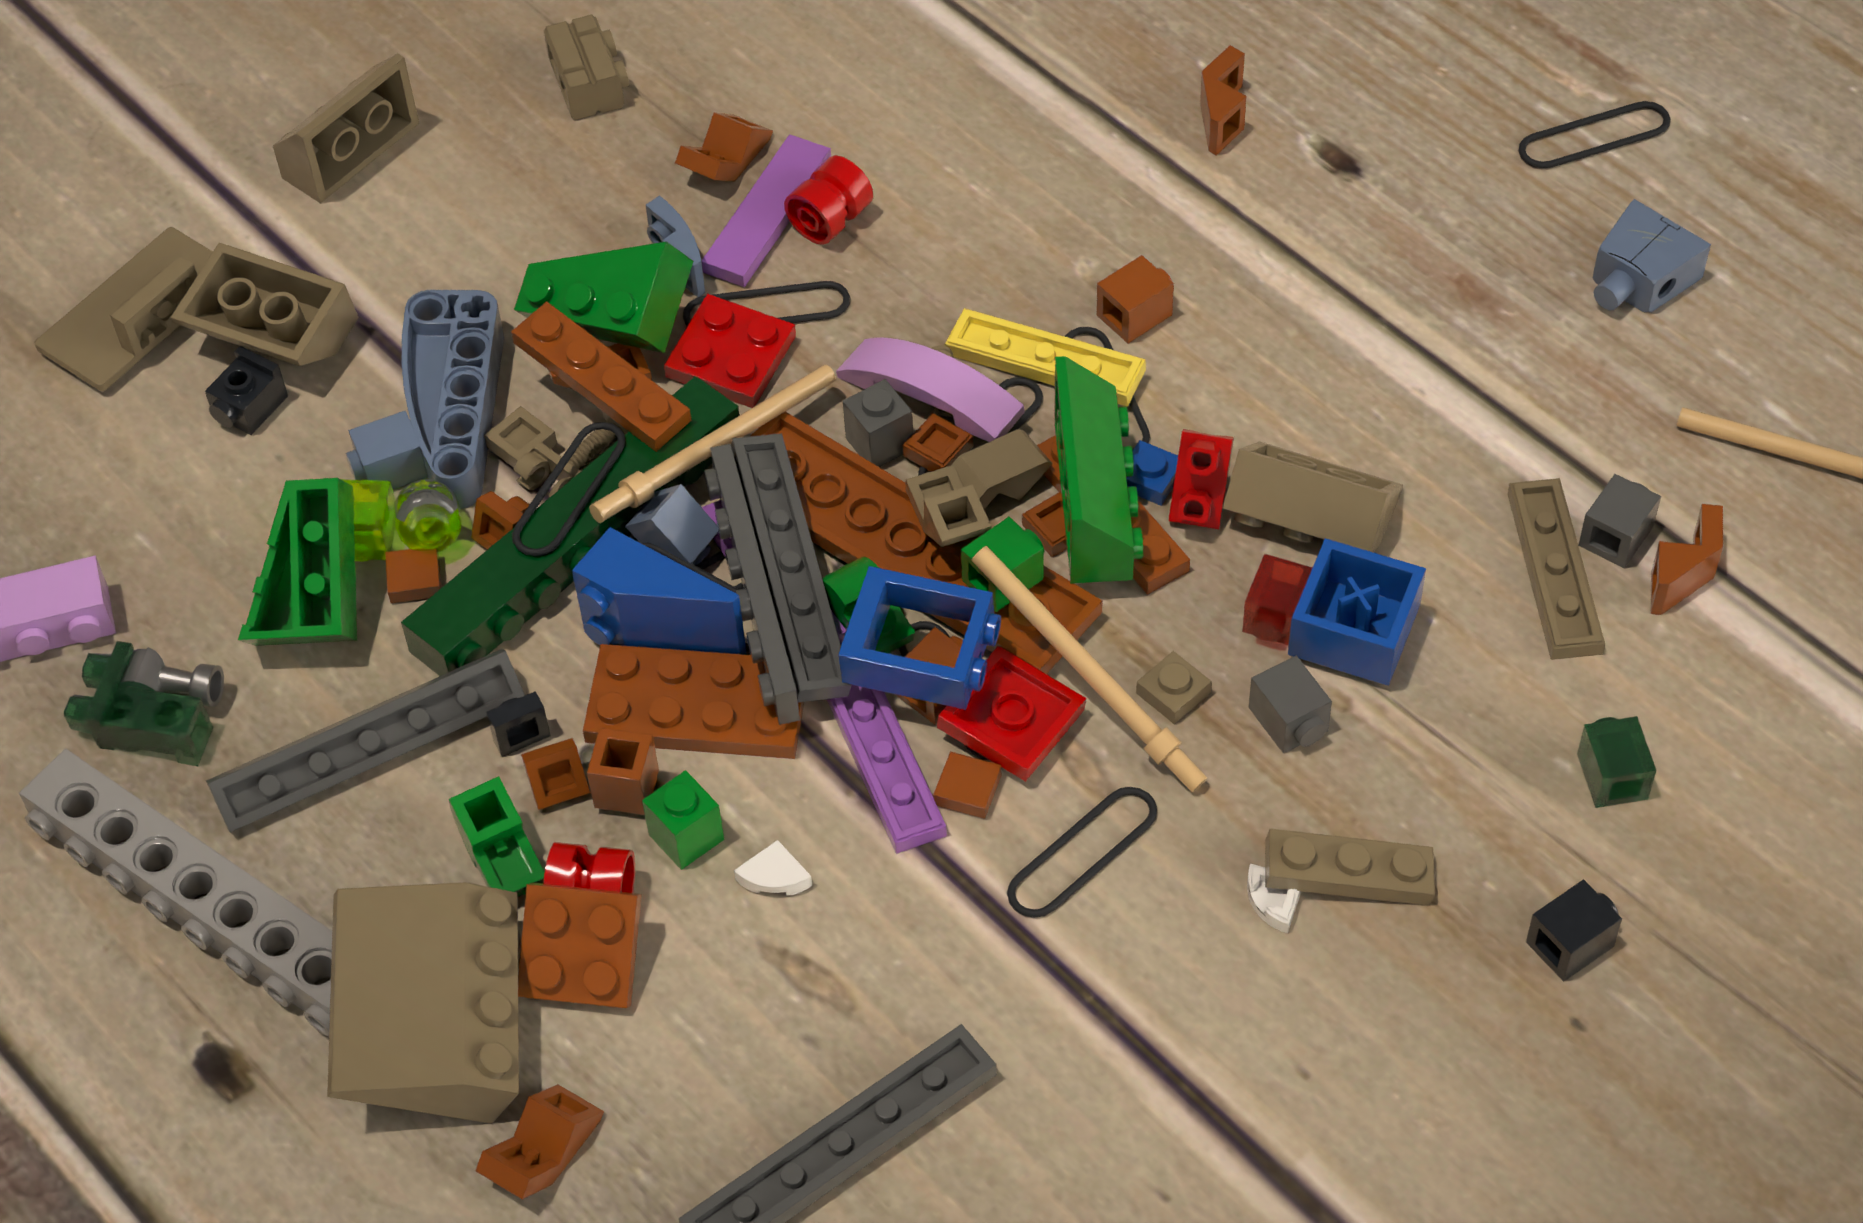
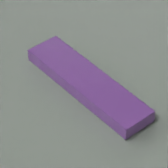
(762, 213)
(888, 768)

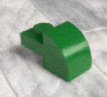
(842, 593)
(496, 837)

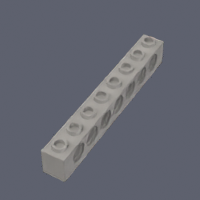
(113, 814)

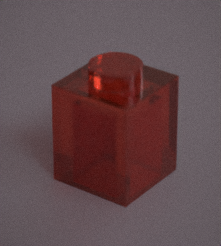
(1274, 599)

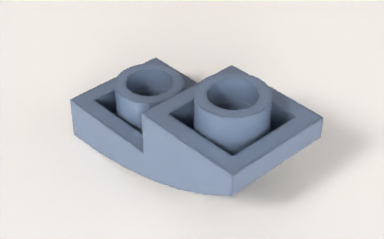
(668, 225)

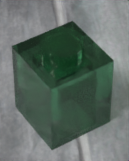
(1616, 761)

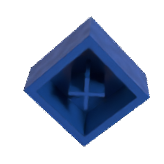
(1356, 611)

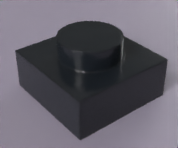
(518, 723)

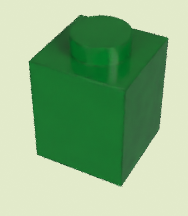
(1016, 548)
(683, 819)

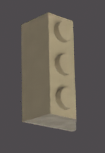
(349, 130)
(267, 307)
(1310, 497)

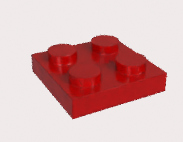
(731, 349)
(1014, 715)

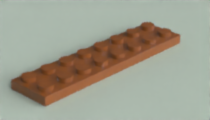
(866, 512)

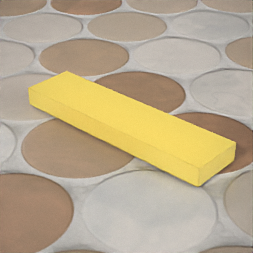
(1033, 352)

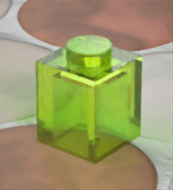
(373, 518)

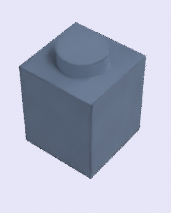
(387, 451)
(675, 524)

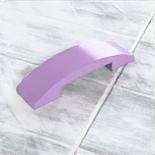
(938, 380)

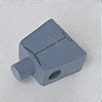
(1647, 260)

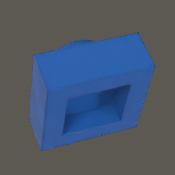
(1152, 472)

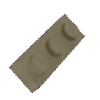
(1349, 867)

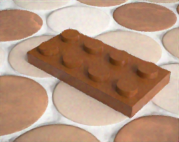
(687, 702)

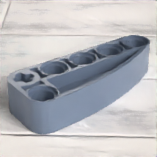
(451, 382)

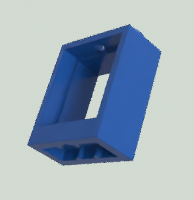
(907, 676)

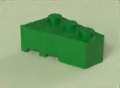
(614, 294)
(308, 569)

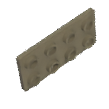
(126, 312)

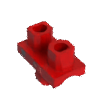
(1201, 479)

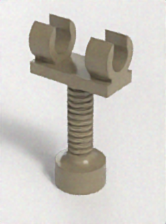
(537, 465)

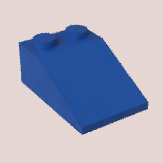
(653, 602)

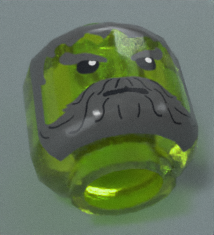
(427, 516)

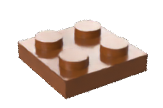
(579, 945)

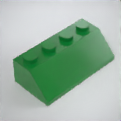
(1094, 476)

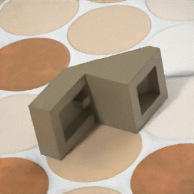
(1003, 466)
(946, 507)

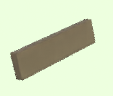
(1556, 569)

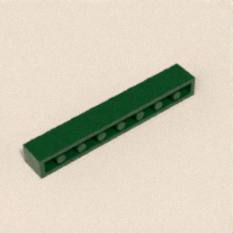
(507, 588)

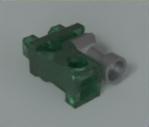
(136, 706)

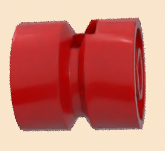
(831, 195)
(605, 870)

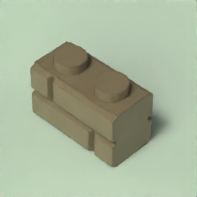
(585, 66)

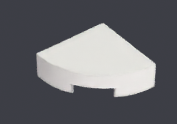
(773, 872)
(1276, 904)

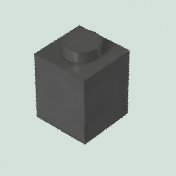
(877, 423)
(1619, 520)
(1290, 705)

